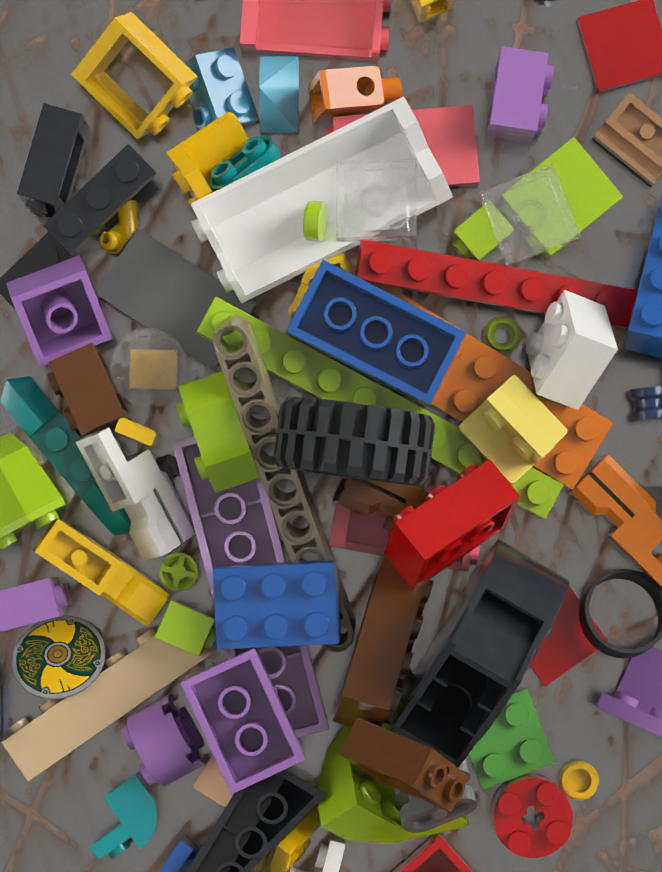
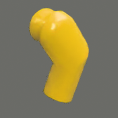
(118, 237)

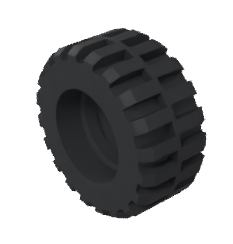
(354, 440)

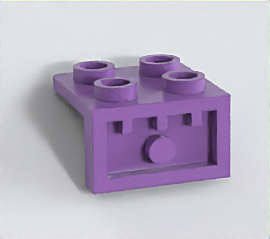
(639, 692)

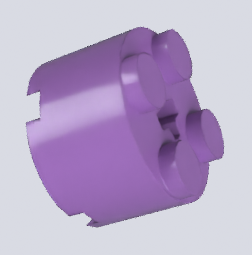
(164, 741)

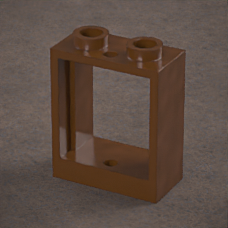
(404, 764)

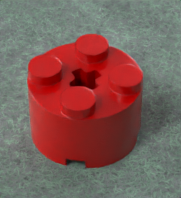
(551, 827)

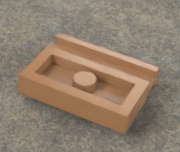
(634, 137)

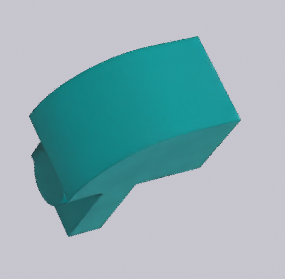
(138, 813)

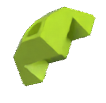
(25, 491)
(361, 806)

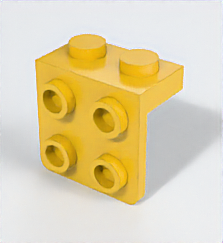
(203, 151)

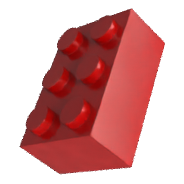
(450, 523)

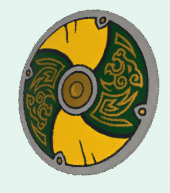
(58, 657)

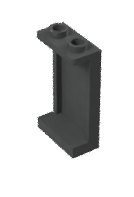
(166, 293)

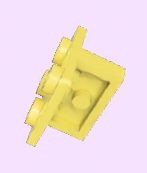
(512, 429)

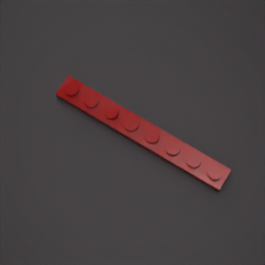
(483, 281)

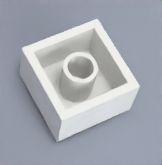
(570, 349)

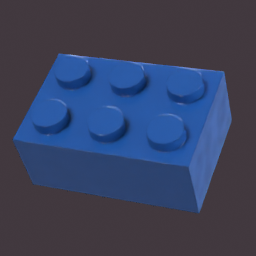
(276, 604)

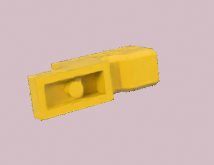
(102, 571)

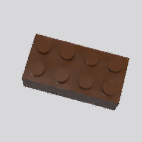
(382, 649)

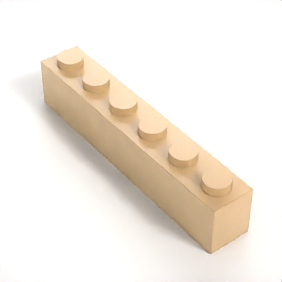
(114, 693)

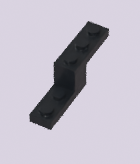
(79, 221)

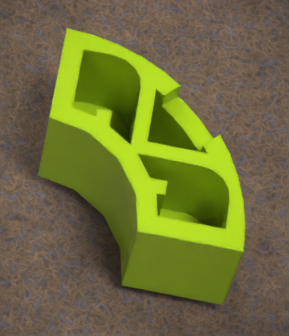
(218, 433)

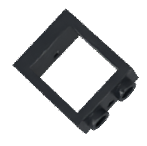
(52, 160)

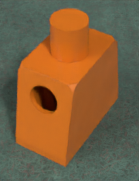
(336, 92)

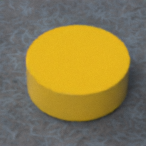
(578, 779)

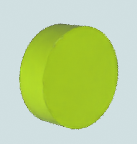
(315, 220)

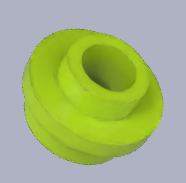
(510, 326)

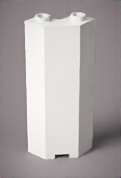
(260, 217)

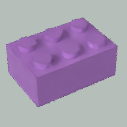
(243, 720)

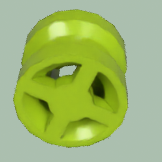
(173, 571)

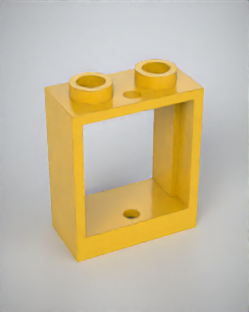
(112, 97)

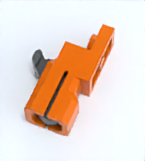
(629, 508)

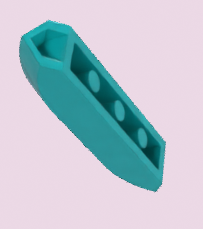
(55, 439)

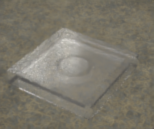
(529, 215)

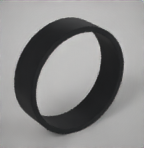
(588, 628)

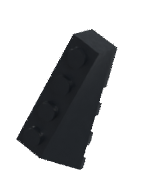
(256, 823)

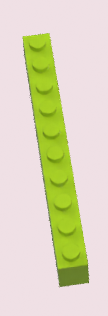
(330, 380)

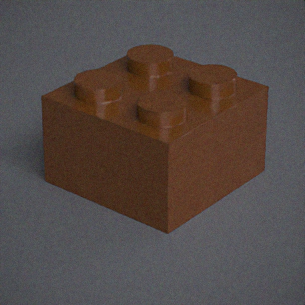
(88, 390)

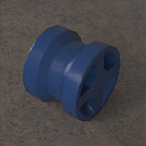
(646, 403)

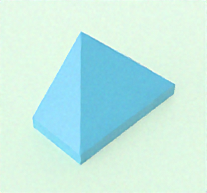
(279, 94)

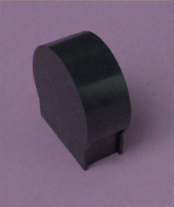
(481, 652)

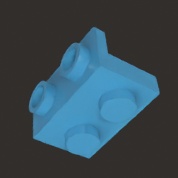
(220, 88)

